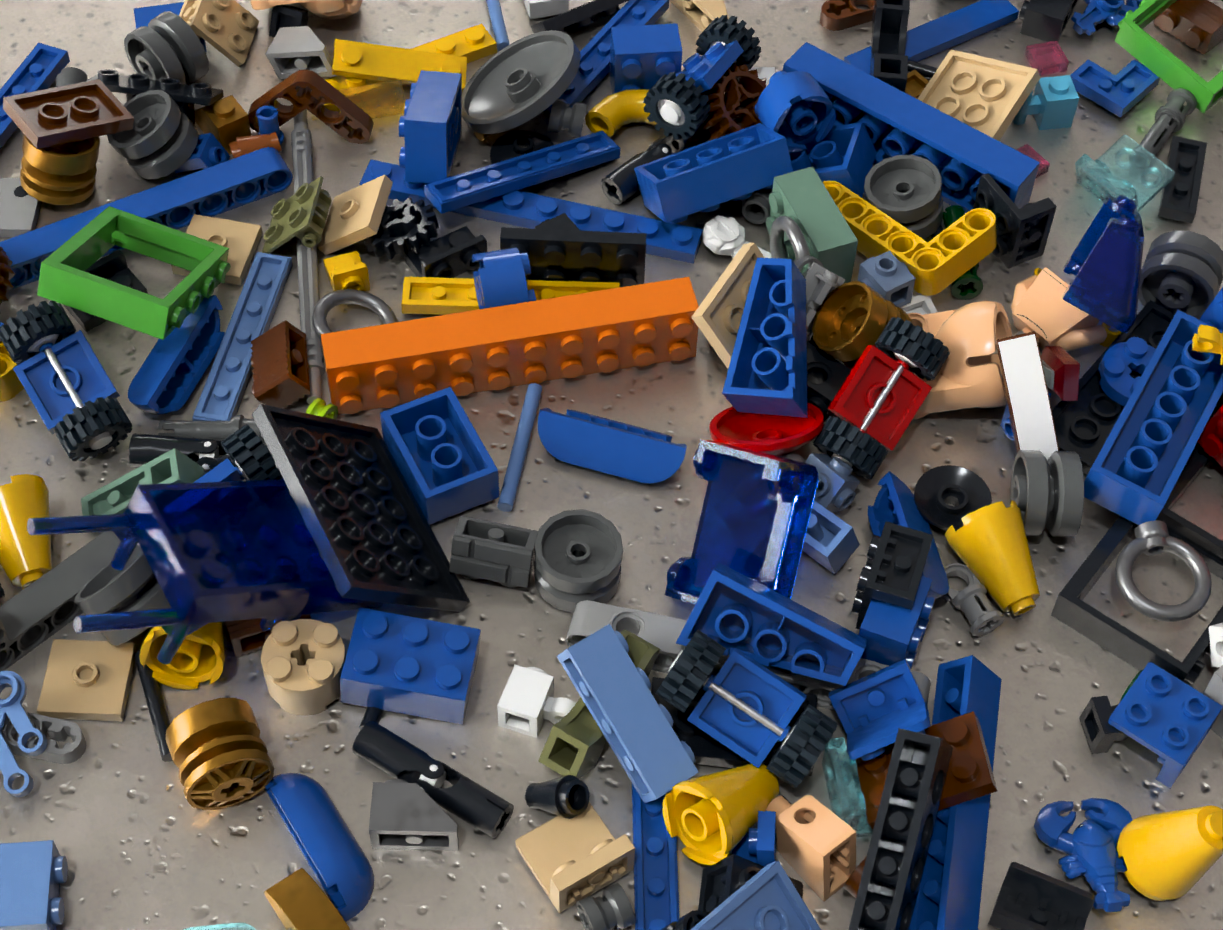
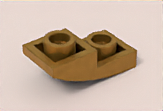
(303, 904)

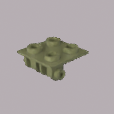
(299, 216)

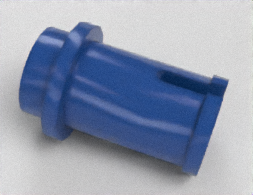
(268, 122)

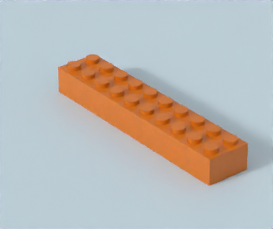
(511, 345)

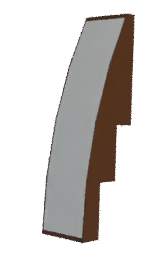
(1027, 394)

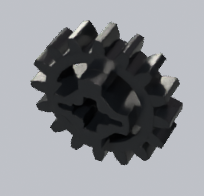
(404, 229)

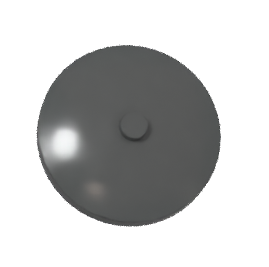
(520, 82)

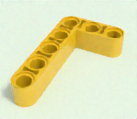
(933, 262)

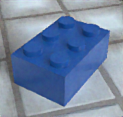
(431, 126)
(440, 455)
(410, 665)

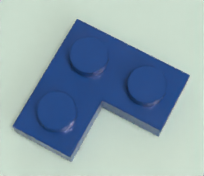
(1114, 92)

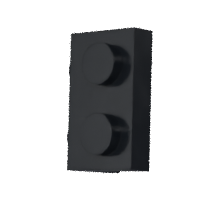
(1039, 902)

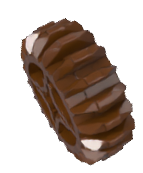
(732, 91)

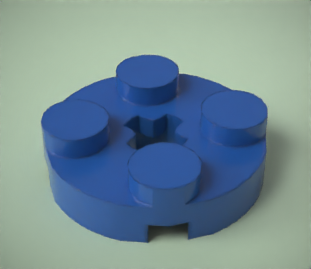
(1118, 364)

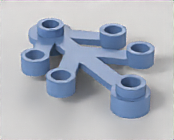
(15, 711)

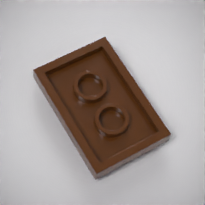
(68, 113)
(967, 775)

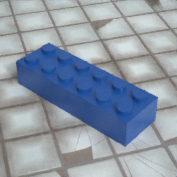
(1157, 426)

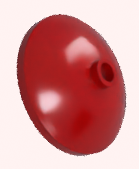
(766, 432)

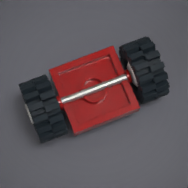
(881, 396)

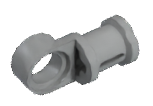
(973, 601)

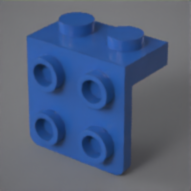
(879, 706)

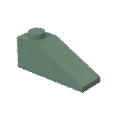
(166, 469)

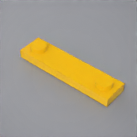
(391, 63)

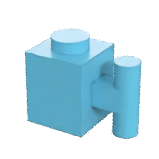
(1051, 104)

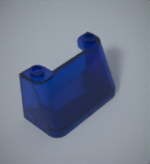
(1109, 265)
(748, 521)

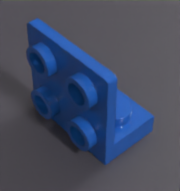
(1165, 719)

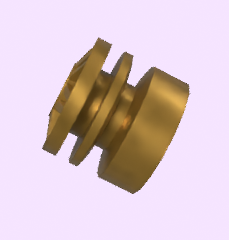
(60, 173)
(852, 320)
(219, 753)

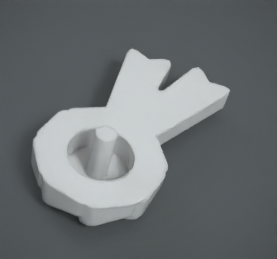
(726, 236)

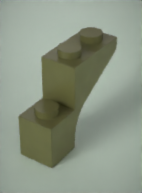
(576, 739)

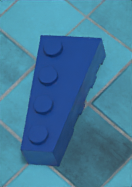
(771, 344)
(772, 628)

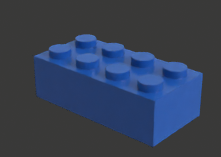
(713, 173)

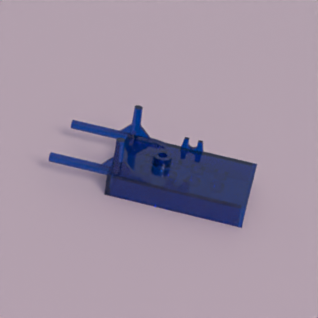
(216, 555)

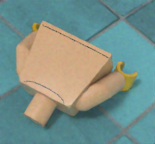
(1040, 308)

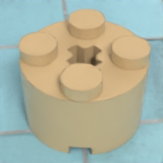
(303, 665)

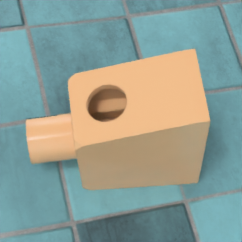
(815, 843)

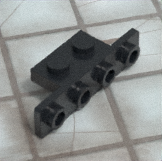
(182, 94)

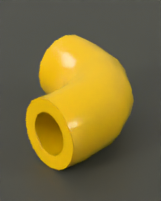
(617, 111)

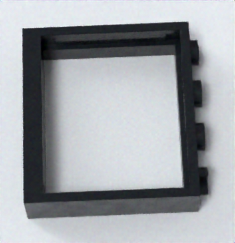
(1112, 635)

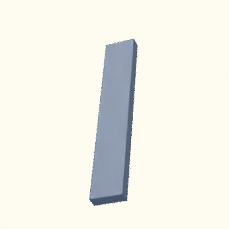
(250, 319)

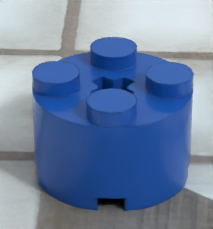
(796, 109)
(502, 278)

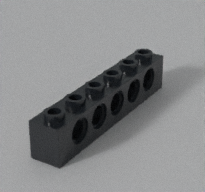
(902, 833)

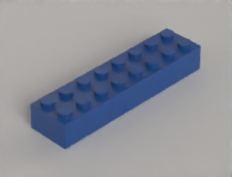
(911, 127)

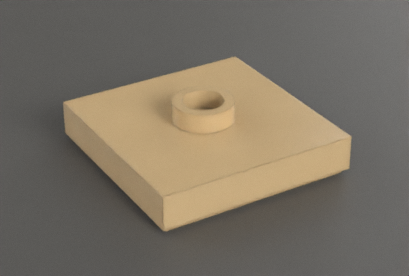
(355, 215)
(237, 236)
(87, 680)

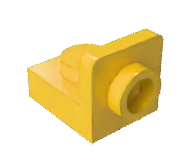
(347, 272)

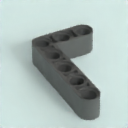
(49, 601)

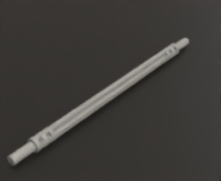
(307, 258)

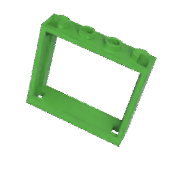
(1162, 61)
(66, 282)

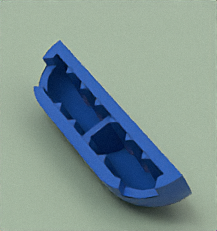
(178, 361)
(609, 446)
(897, 505)
(324, 841)

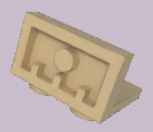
(222, 25)
(575, 857)

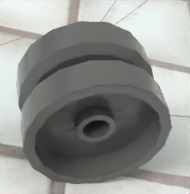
(167, 50)
(159, 138)
(908, 192)
(1182, 272)
(1048, 492)
(577, 559)
(122, 591)

